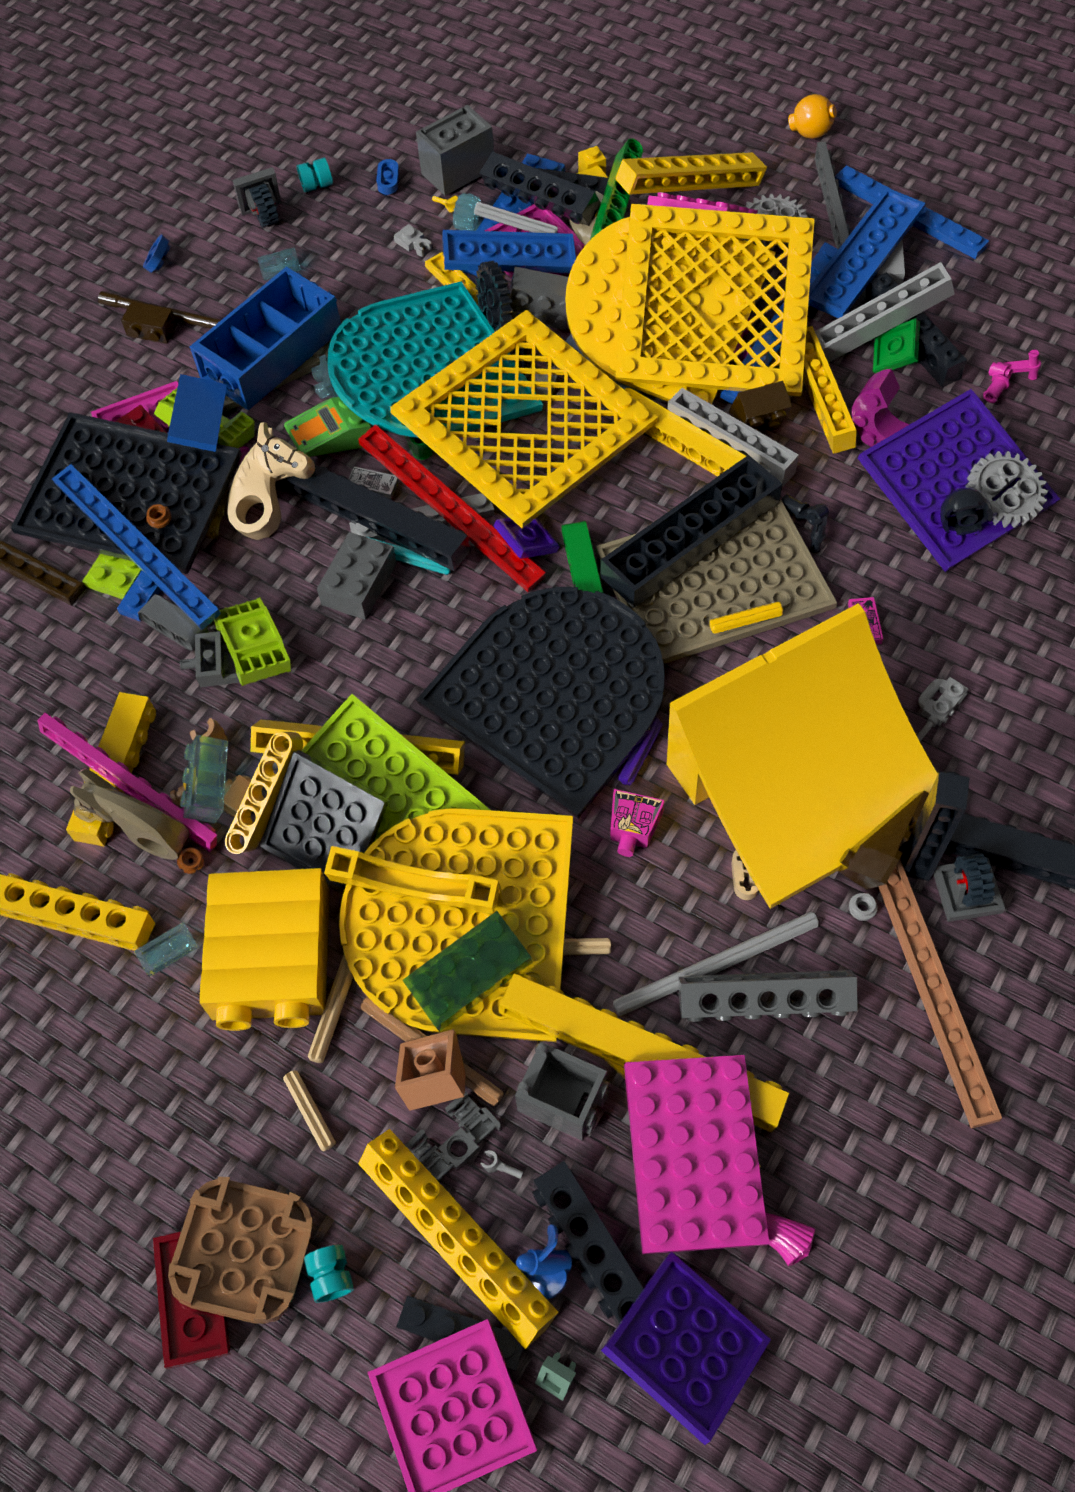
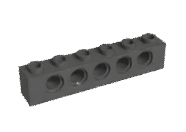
(840, 1003)

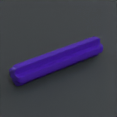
(639, 755)

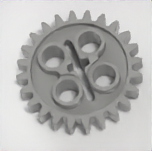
(778, 207)
(1021, 505)

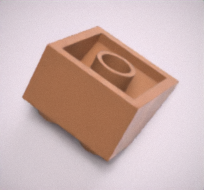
(430, 1070)

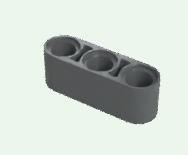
(170, 621)

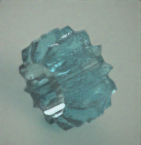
(464, 212)

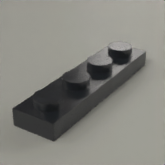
(438, 1323)

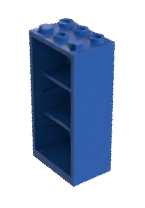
(267, 337)

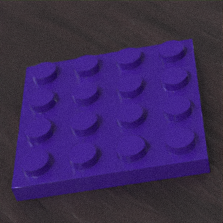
(687, 1347)

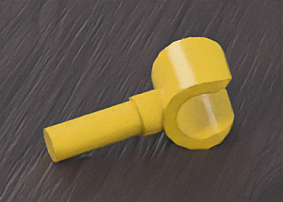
(449, 204)

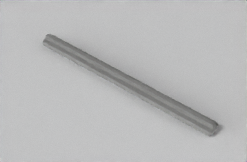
(716, 962)

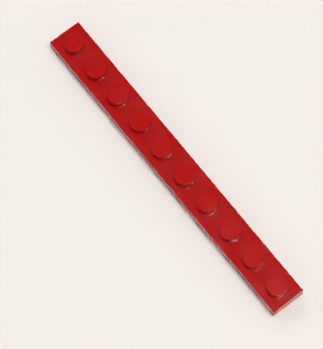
(451, 507)

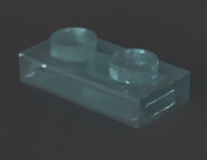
(166, 949)

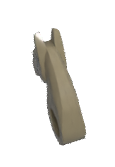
(140, 821)

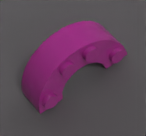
(871, 411)

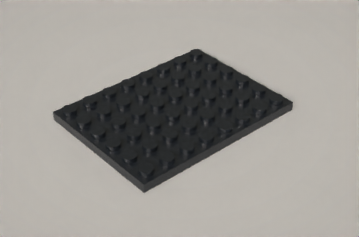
(133, 472)

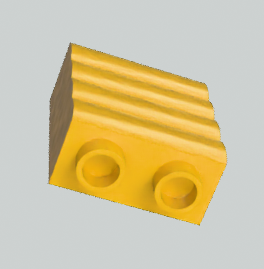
(265, 947)

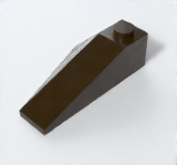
(877, 853)

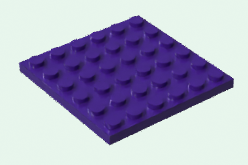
(933, 460)

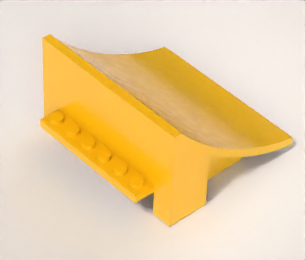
(800, 753)

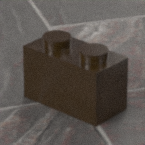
(149, 322)

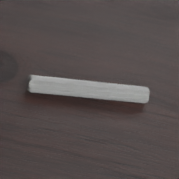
(513, 219)

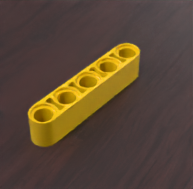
(253, 799)

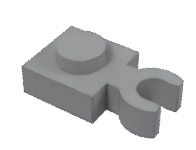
(411, 238)

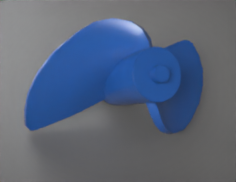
(546, 1267)

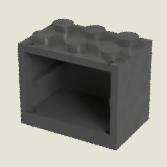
(454, 149)

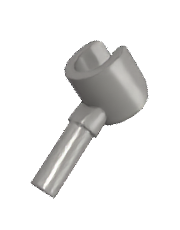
(498, 1165)

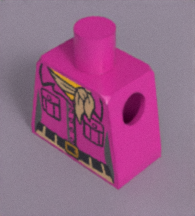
(634, 820)

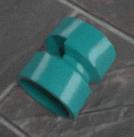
(314, 175)
(328, 1271)

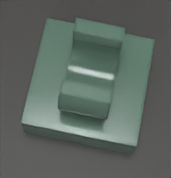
(556, 1377)

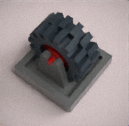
(259, 195)
(968, 888)

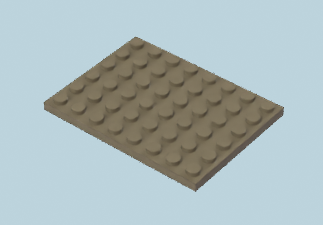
(748, 570)

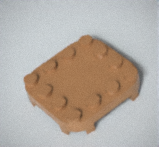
(240, 1251)

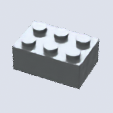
(541, 295)
(357, 575)

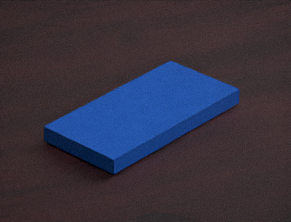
(197, 413)

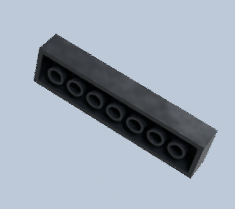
(690, 531)

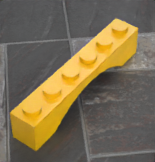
(439, 887)

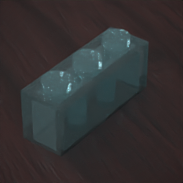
(204, 779)

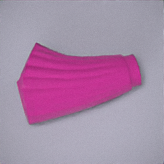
(789, 1238)

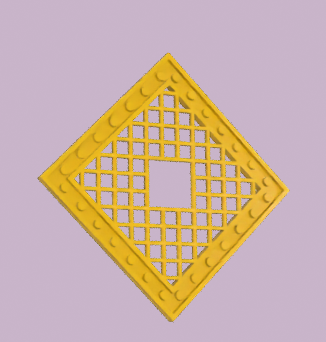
(712, 224)
(524, 504)

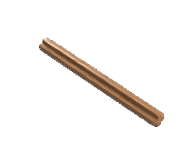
(473, 1081)

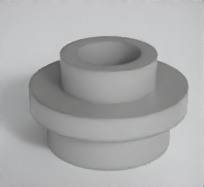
(866, 900)

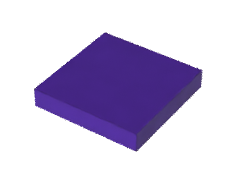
(529, 541)

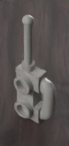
(939, 710)

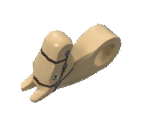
(255, 481)

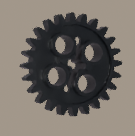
(493, 294)

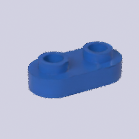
(387, 176)
(157, 251)

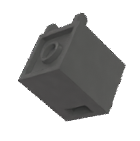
(555, 1088)

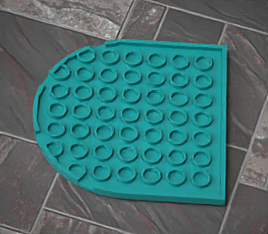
(406, 342)

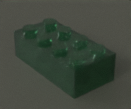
(468, 971)

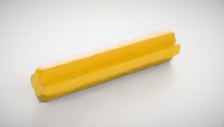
(746, 617)

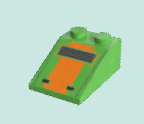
(326, 428)

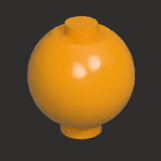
(813, 116)

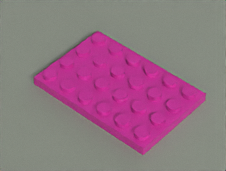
(695, 1155)

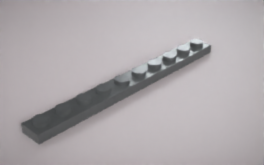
(833, 202)

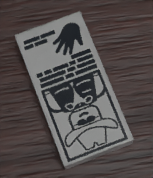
(375, 481)

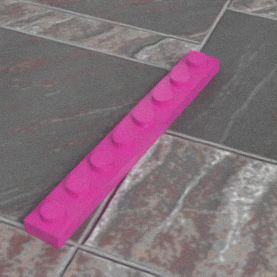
(121, 777)

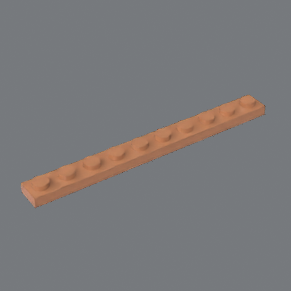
(939, 1001)

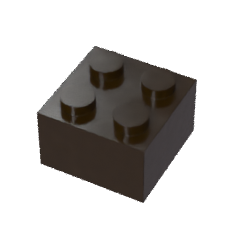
(762, 406)

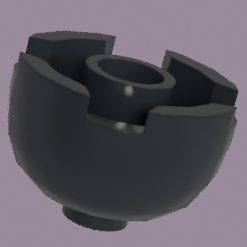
(965, 511)

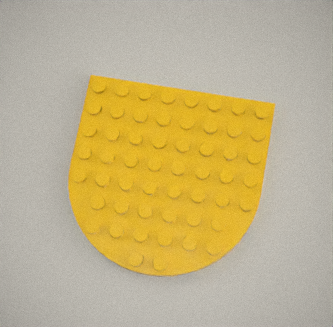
(596, 297)
(396, 934)

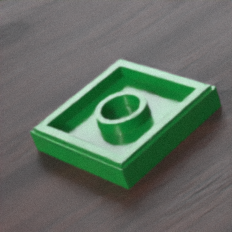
(897, 346)

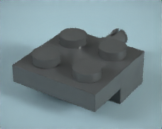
(212, 661)

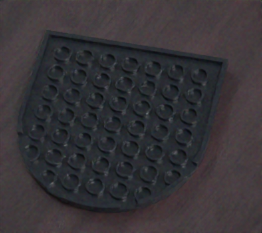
(555, 690)

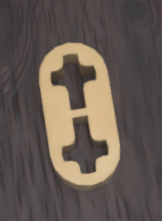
(738, 879)

